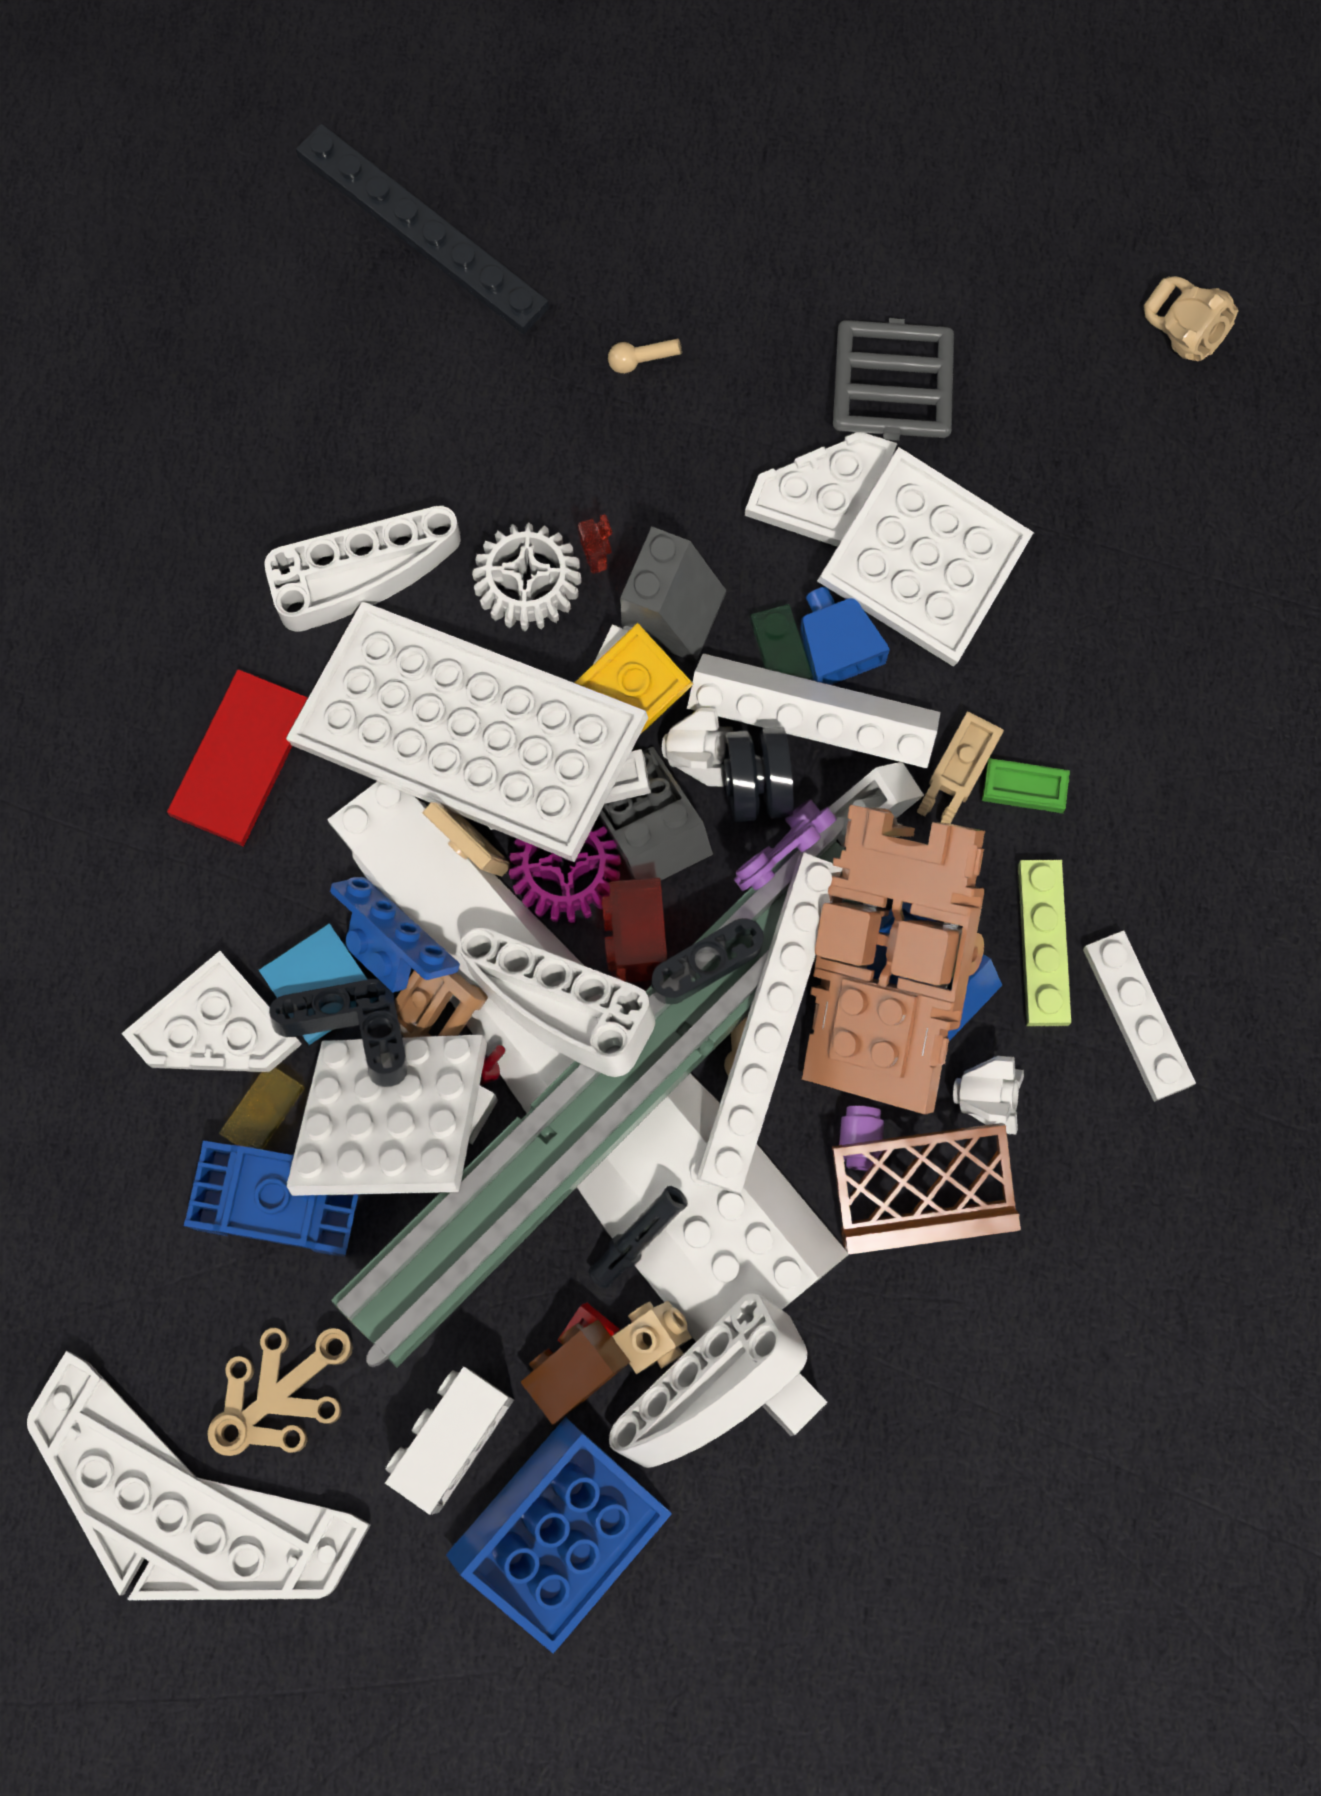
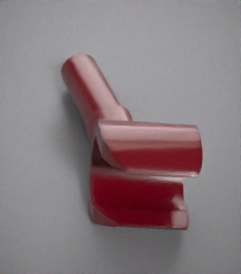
(491, 1068)

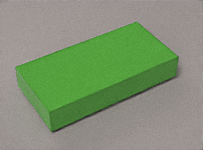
(1026, 785)

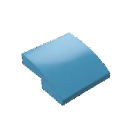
(313, 965)

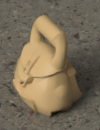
(1195, 319)

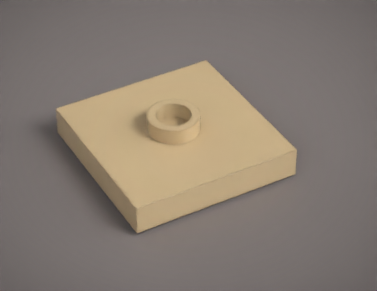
(467, 840)

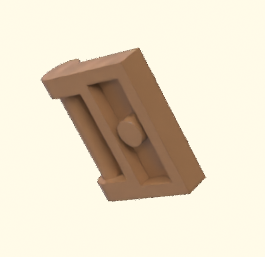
(425, 999)

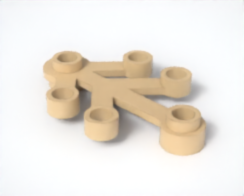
(274, 1395)

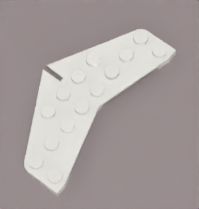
(193, 1531)

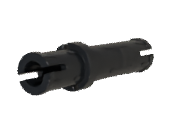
(609, 1266)

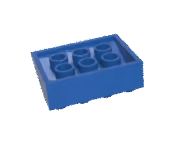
(558, 1535)

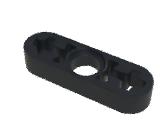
(674, 966)

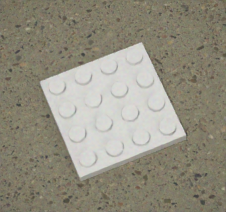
(925, 556)
(388, 1137)

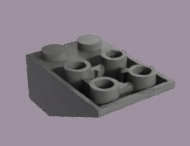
(656, 830)

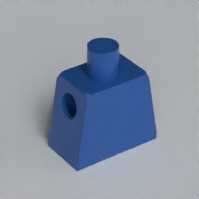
(839, 639)

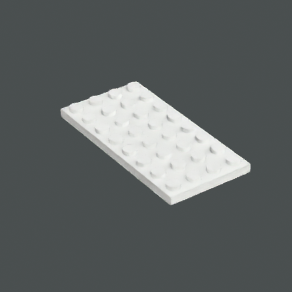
(468, 730)

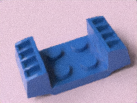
(247, 1196)

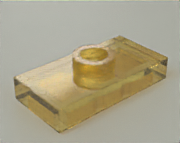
(262, 1109)

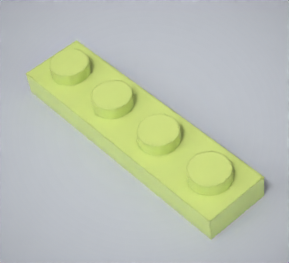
(1044, 943)

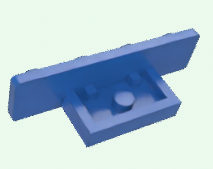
(387, 938)

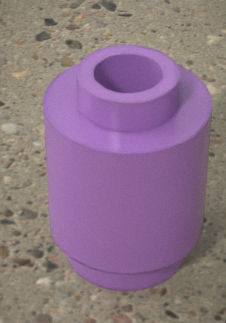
(858, 1126)

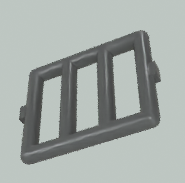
(847, 391)

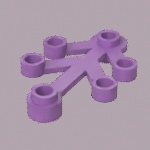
(806, 829)

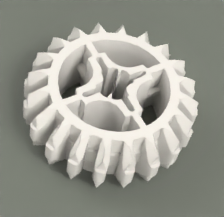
(495, 571)

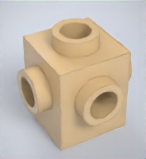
(653, 1336)

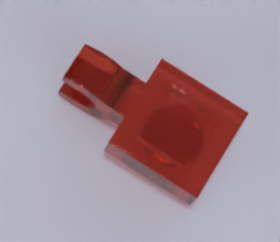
(595, 542)

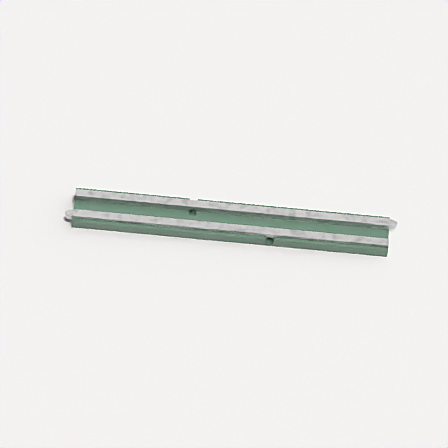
(555, 1145)

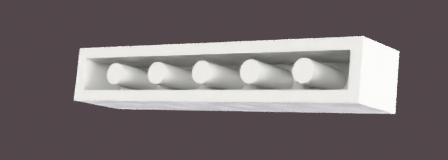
(815, 710)

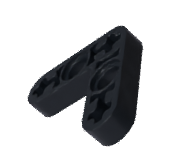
(366, 1015)

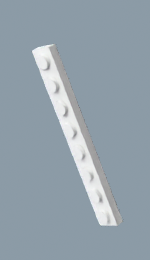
(768, 1027)

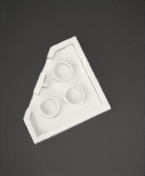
(822, 488)
(210, 1025)

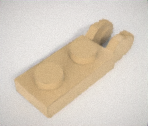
(962, 764)

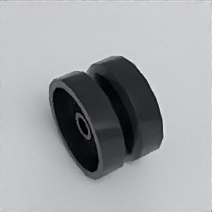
(762, 774)

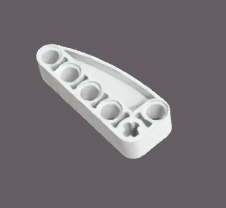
(342, 585)
(562, 1013)
(713, 1385)

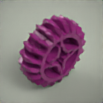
(549, 870)

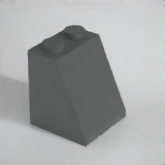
(672, 595)

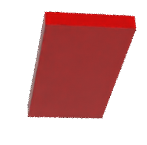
(238, 758)

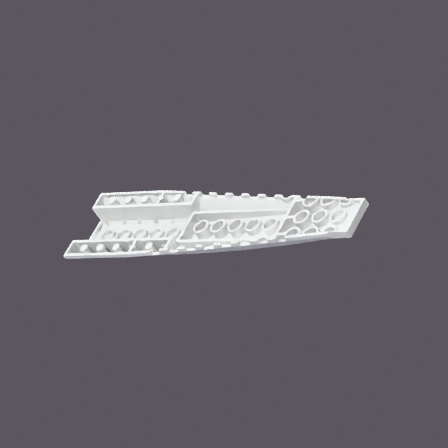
(723, 1239)

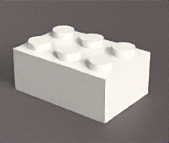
(447, 1440)

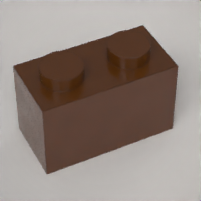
(575, 1370)

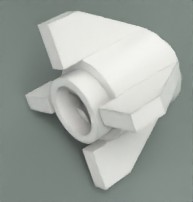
(698, 746)
(991, 1092)

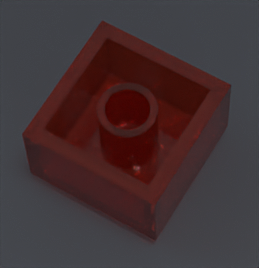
(638, 928)

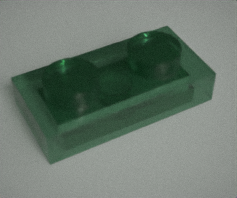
(780, 642)

